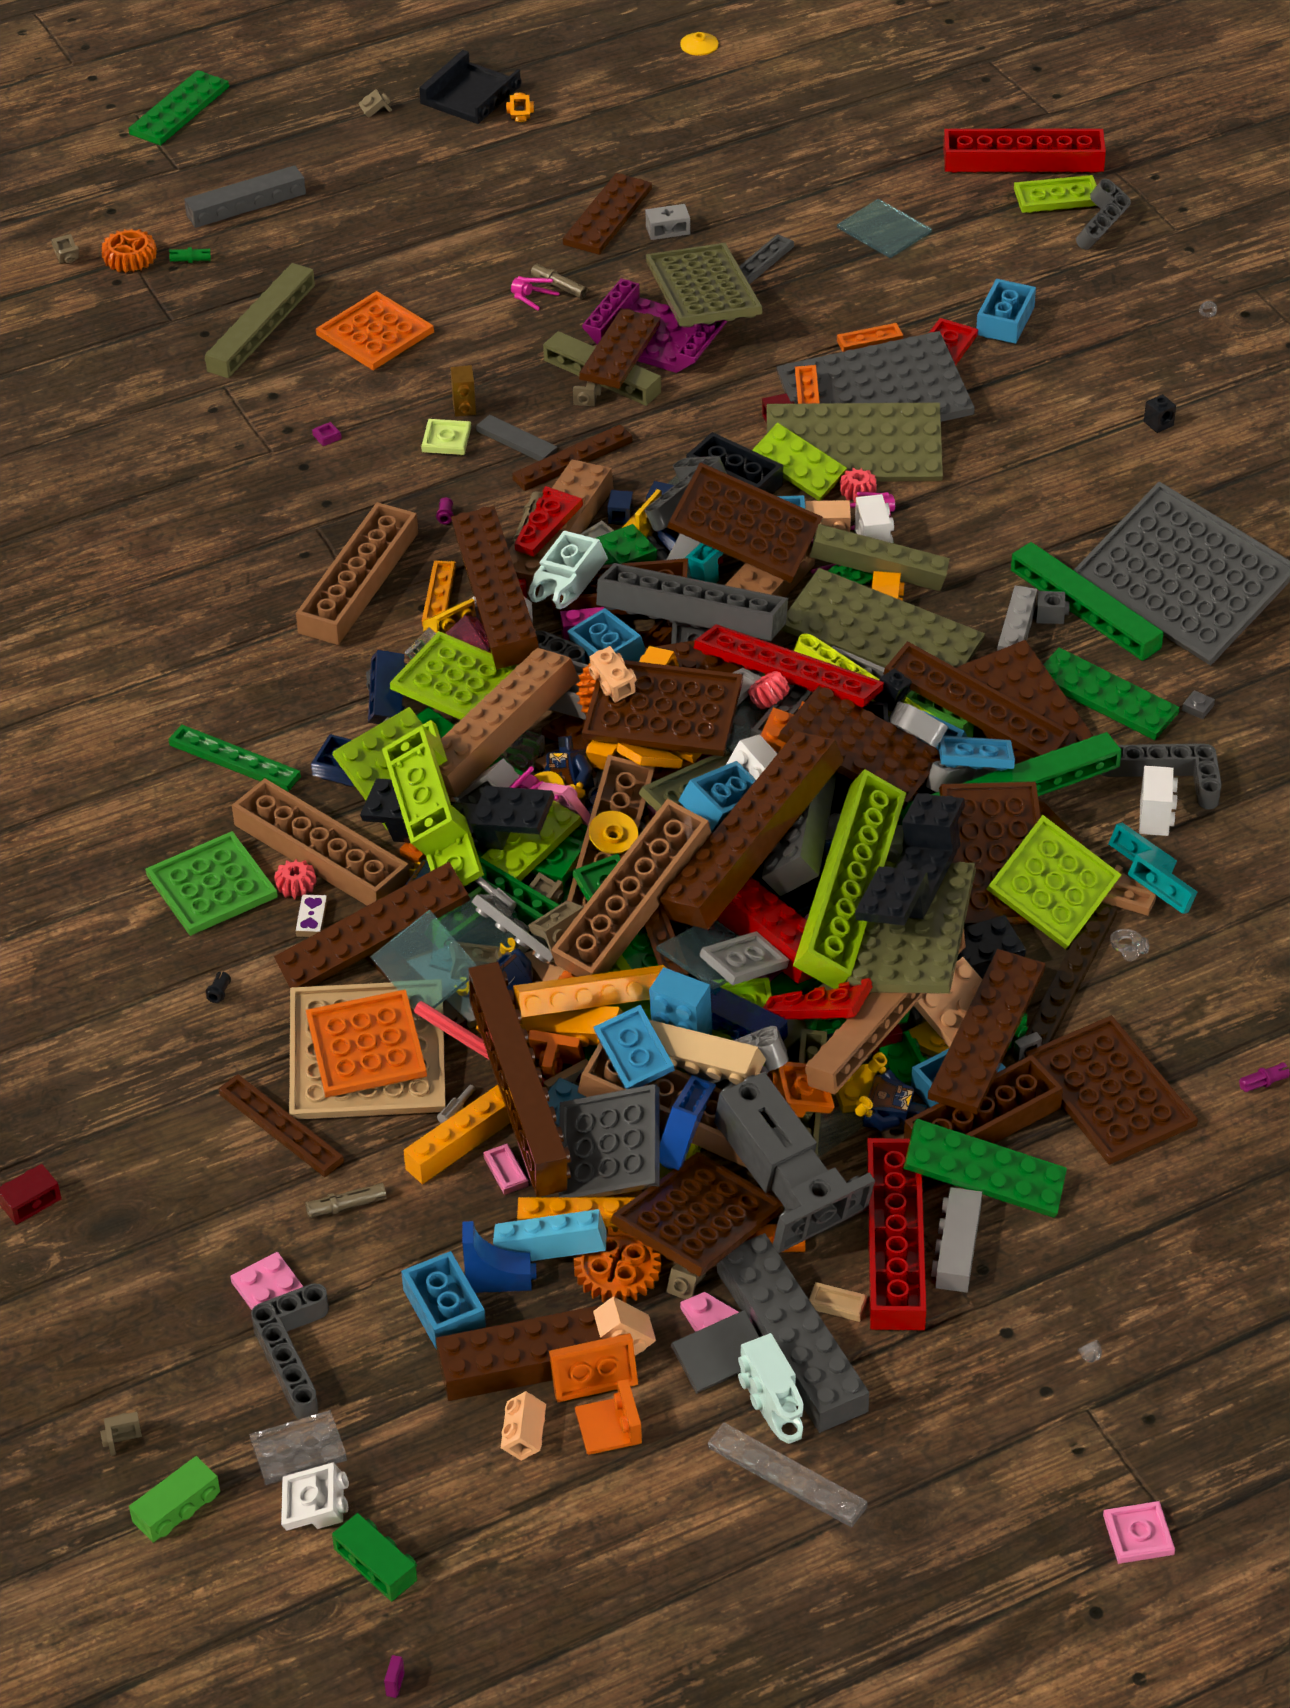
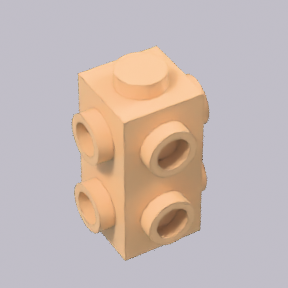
(612, 674)
(523, 1425)

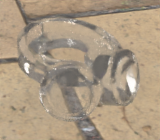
(1129, 951)

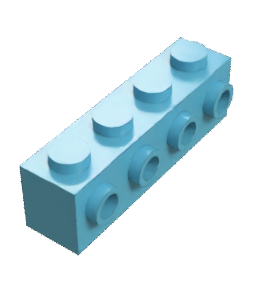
(554, 1235)

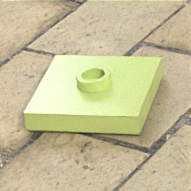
(446, 436)

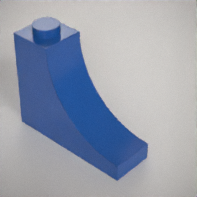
(684, 1122)
(492, 1267)

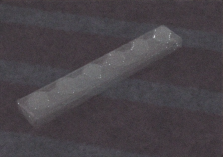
(787, 1474)

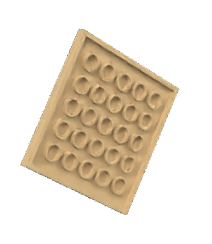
(406, 1097)

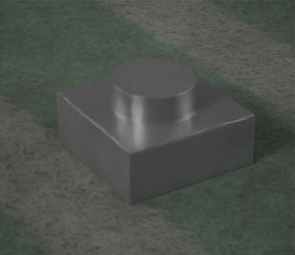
(1198, 704)
(1026, 1044)

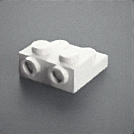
(314, 1497)

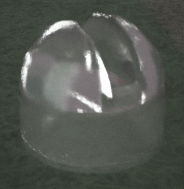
(1206, 305)
(1091, 1351)

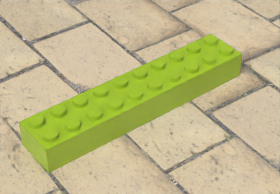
(856, 852)

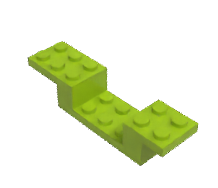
(424, 803)

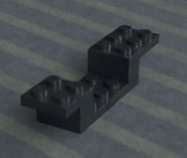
(489, 821)
(929, 849)

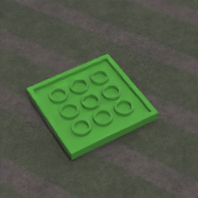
(211, 883)

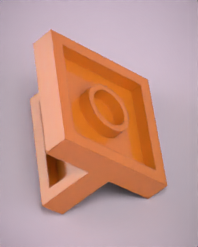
(555, 1050)

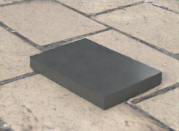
(713, 1352)

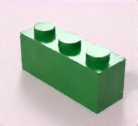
(375, 1556)

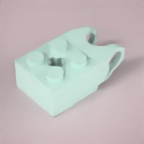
(567, 568)
(771, 1385)

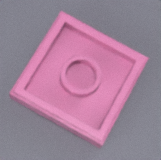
(1139, 1532)

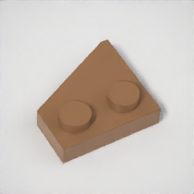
(1130, 895)

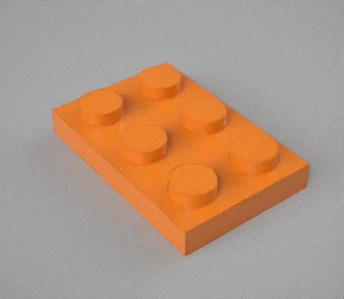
(593, 1367)

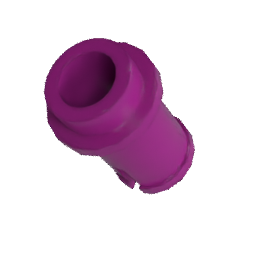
(445, 511)

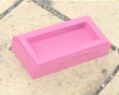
(506, 1169)

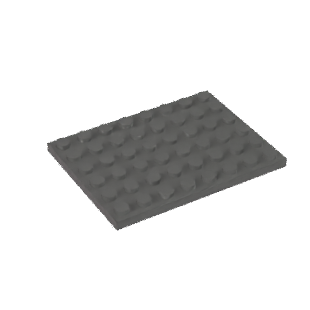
(889, 372)
(1186, 572)

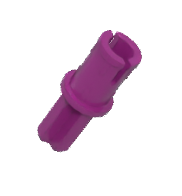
(1264, 1077)

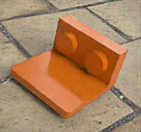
(610, 1422)

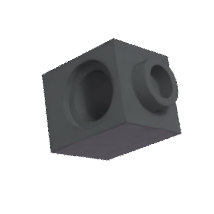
(1051, 607)

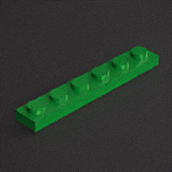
(234, 757)

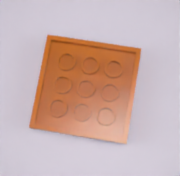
(375, 330)
(366, 1043)

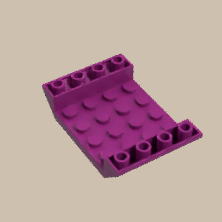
(671, 345)

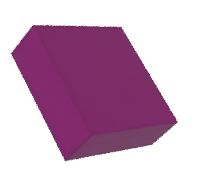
(326, 434)
(394, 1676)

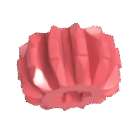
(857, 481)
(769, 690)
(295, 878)

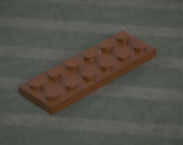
(607, 213)
(620, 348)

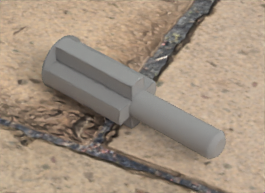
(501, 898)
(455, 1105)

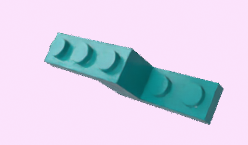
(704, 563)
(1152, 868)

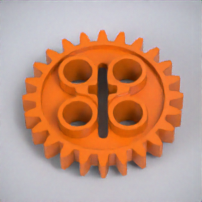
(633, 1274)

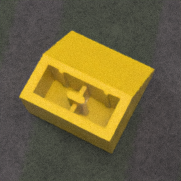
(448, 618)

